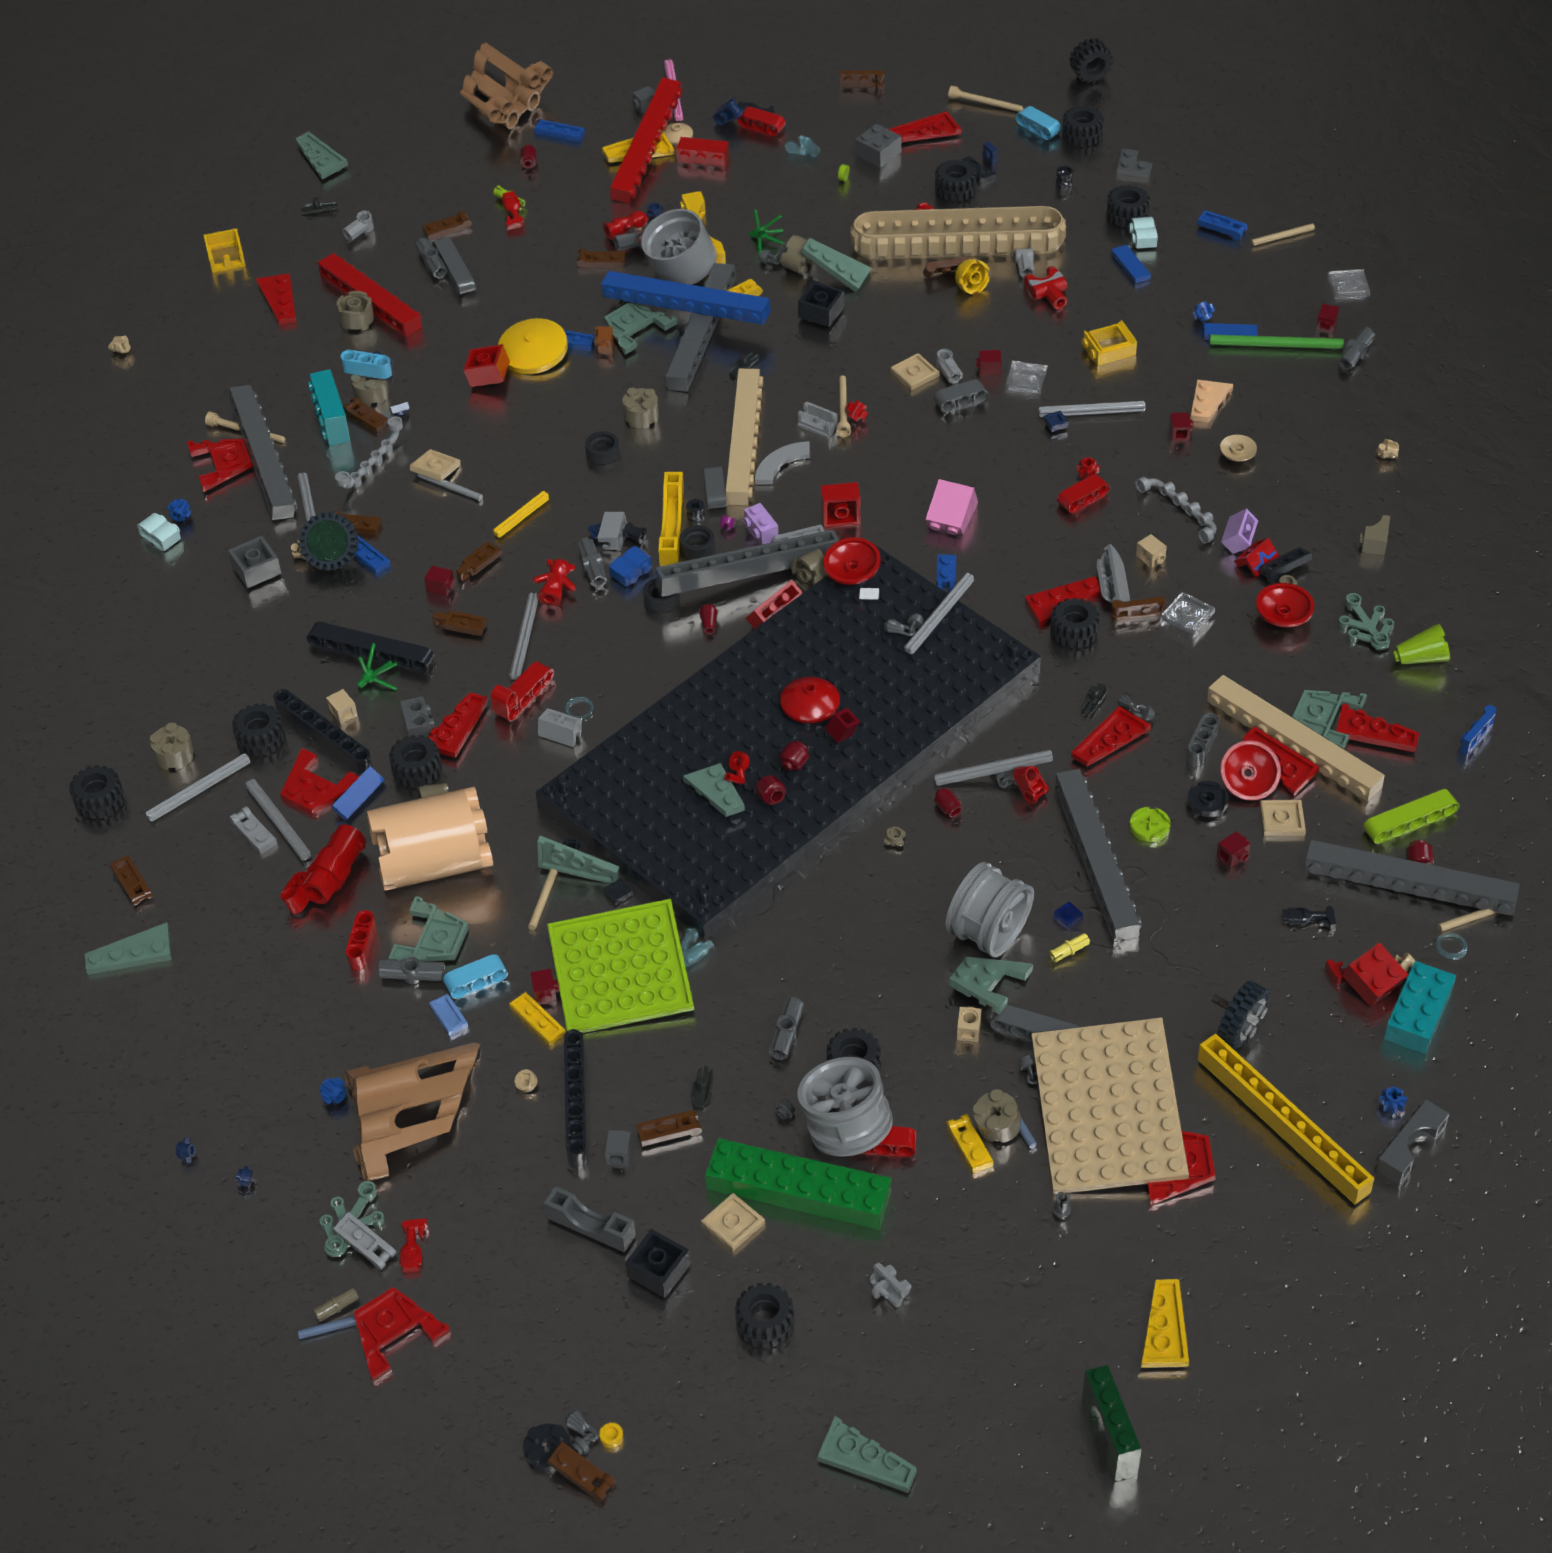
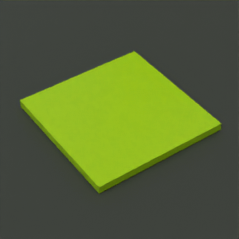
(620, 967)

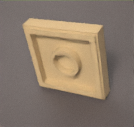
(914, 371)
(435, 465)
(1282, 818)
(733, 1222)

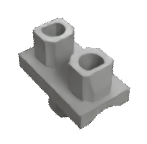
(887, 1285)

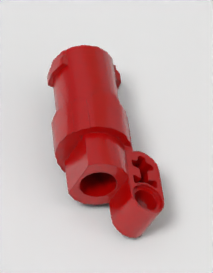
(327, 870)

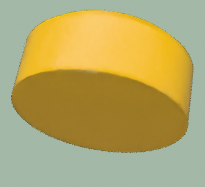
(611, 1435)

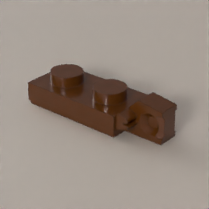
(478, 560)
(460, 622)

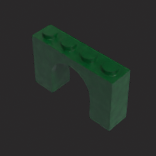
(1103, 1400)

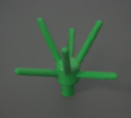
(761, 232)
(370, 675)

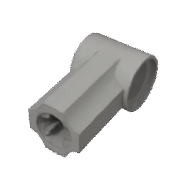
(361, 225)
(1025, 260)
(947, 366)

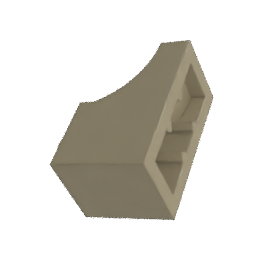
(1375, 537)

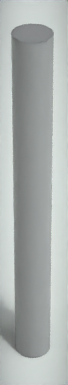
(454, 487)

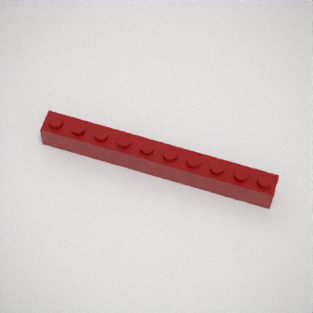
(646, 140)

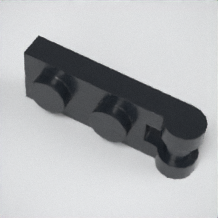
(1285, 563)

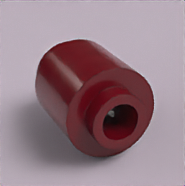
(528, 156)
(948, 802)

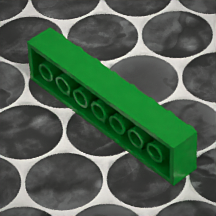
(798, 1183)

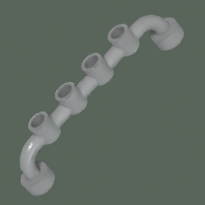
(354, 479)
(1206, 534)

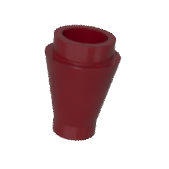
(708, 617)

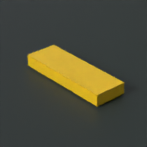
(537, 1018)

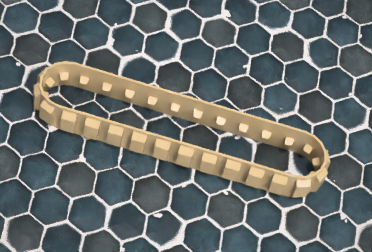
(957, 232)

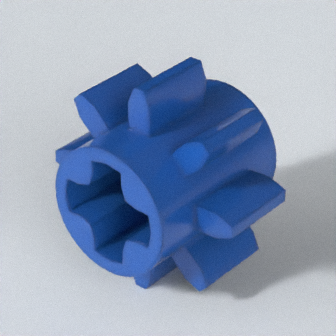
(1203, 311)
(179, 510)
(333, 1090)
(1392, 1100)

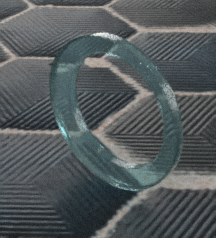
(579, 699)
(1449, 955)

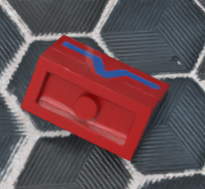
(1257, 555)

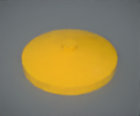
(534, 345)

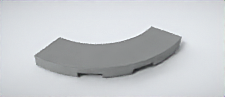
(771, 464)

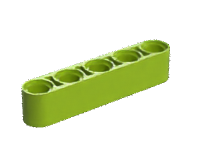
(1411, 816)

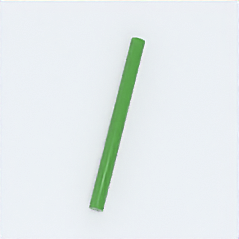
(1272, 341)

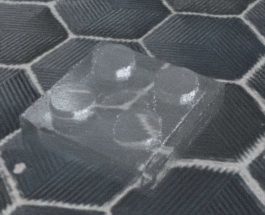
(1349, 284)
(1026, 377)
(1188, 613)

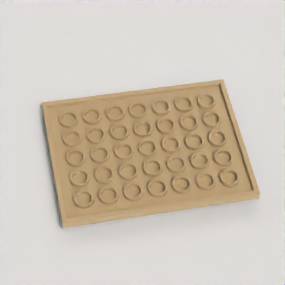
(1109, 1106)

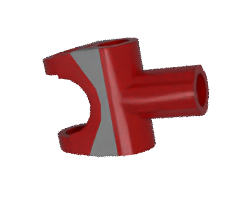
(1048, 287)

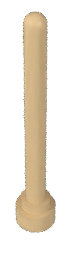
(955, 93)
(212, 419)
(843, 428)

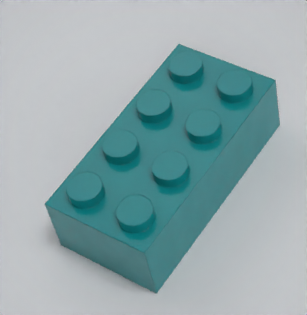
(328, 407)
(1420, 1007)

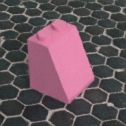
(951, 507)

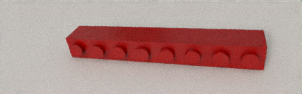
(384, 304)

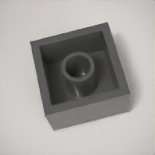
(878, 145)
(254, 561)

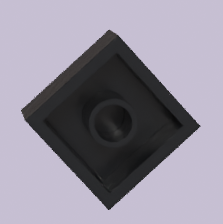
(821, 304)
(658, 1263)

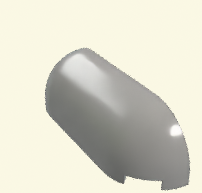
(1112, 576)

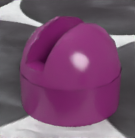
(728, 522)

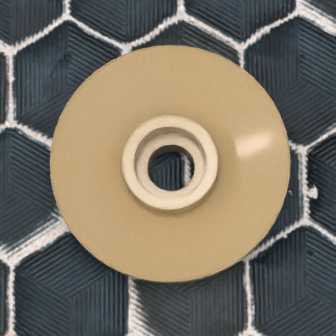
(677, 130)
(1238, 447)

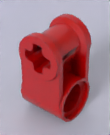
(1030, 782)

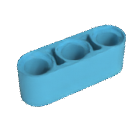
(1038, 122)
(366, 364)
(475, 976)

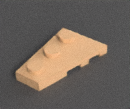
(1208, 398)

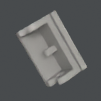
(817, 420)
(612, 530)
(559, 727)

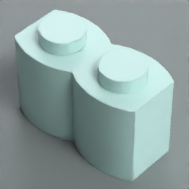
(1143, 232)
(159, 531)

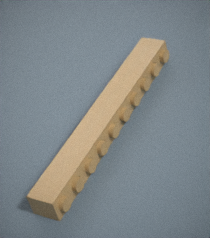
(743, 437)
(1331, 759)

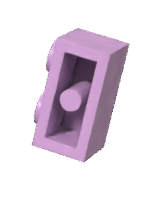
(760, 524)
(1239, 531)

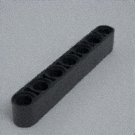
(359, 644)
(322, 730)
(575, 1087)

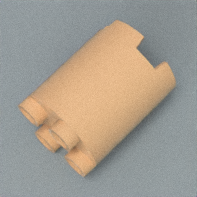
(430, 838)

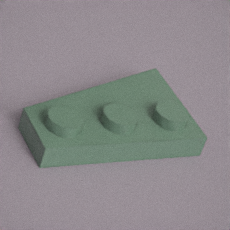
(716, 789)

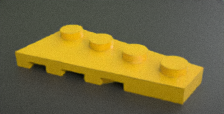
(617, 151)
(1166, 1328)

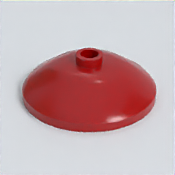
(852, 560)
(1285, 605)
(810, 699)
(1261, 764)

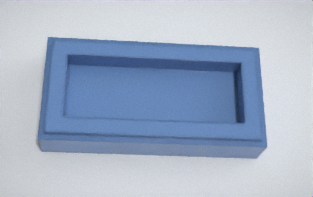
(448, 1014)

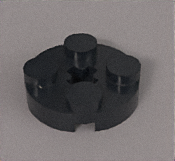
(1213, 808)
(539, 1436)

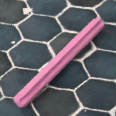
(670, 74)

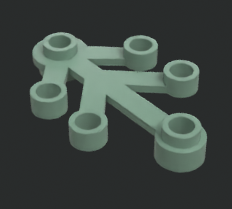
(1378, 640)
(335, 1240)

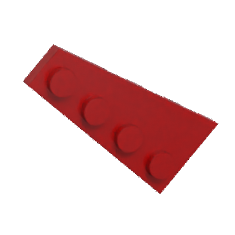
(929, 127)
(279, 296)
(1042, 603)
(457, 727)
(1375, 730)
(1109, 736)
(1295, 769)

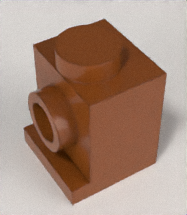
(604, 339)

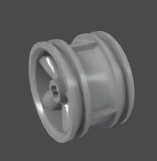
(989, 909)
(838, 1086)

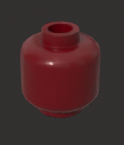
(794, 756)
(770, 790)
(1420, 852)

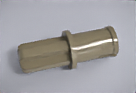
(335, 1304)

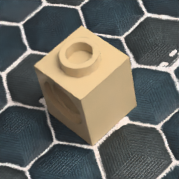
(1151, 551)
(341, 706)
(969, 1024)

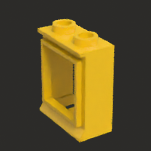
(220, 241)
(1111, 353)

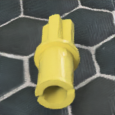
(1069, 947)

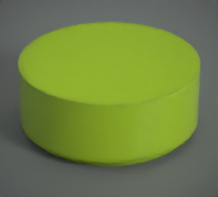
(843, 172)

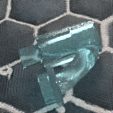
(808, 145)
(697, 952)

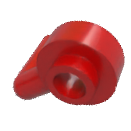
(738, 762)

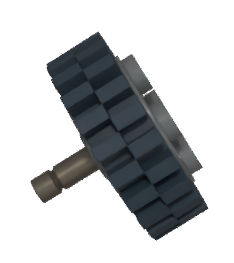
(1242, 1013)

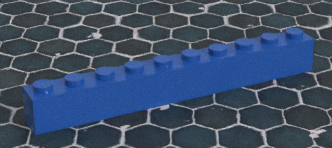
(686, 297)

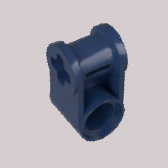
(727, 112)

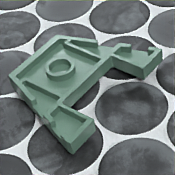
(631, 319)
(1319, 709)
(440, 937)
(981, 975)

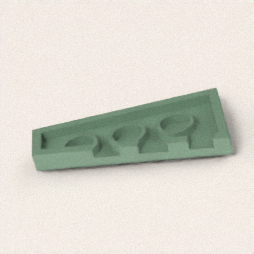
(320, 156)
(842, 267)
(574, 862)
(136, 950)
(856, 1454)

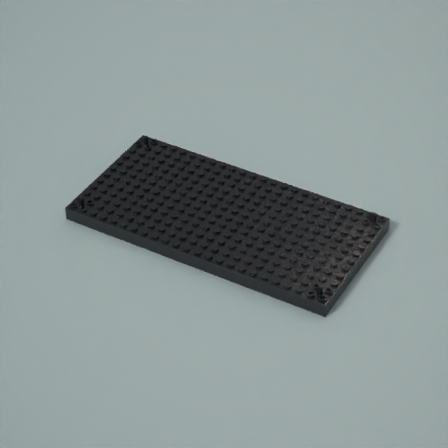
(674, 845)

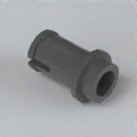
(1062, 1207)

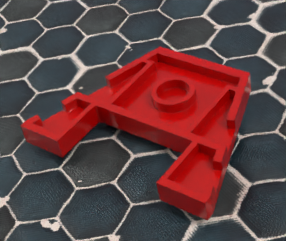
(229, 458)
(309, 790)
(1199, 1168)
(388, 1319)

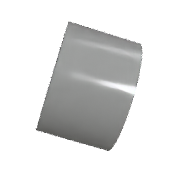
(679, 247)

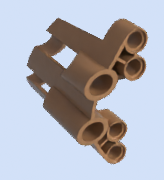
(518, 95)
(397, 1087)

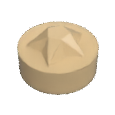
(525, 1080)

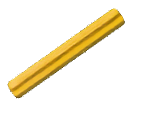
(521, 514)

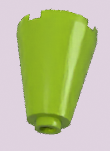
(1423, 648)

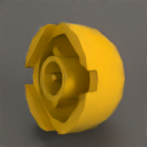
(972, 275)

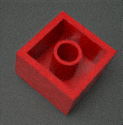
(486, 365)
(840, 504)
(1375, 974)

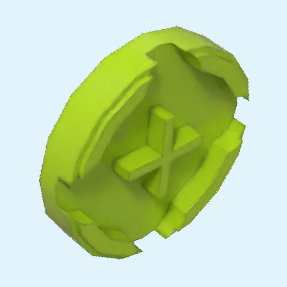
(1149, 824)

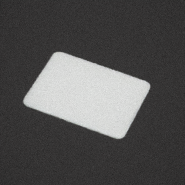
(869, 593)

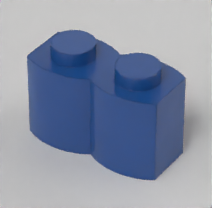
(630, 566)

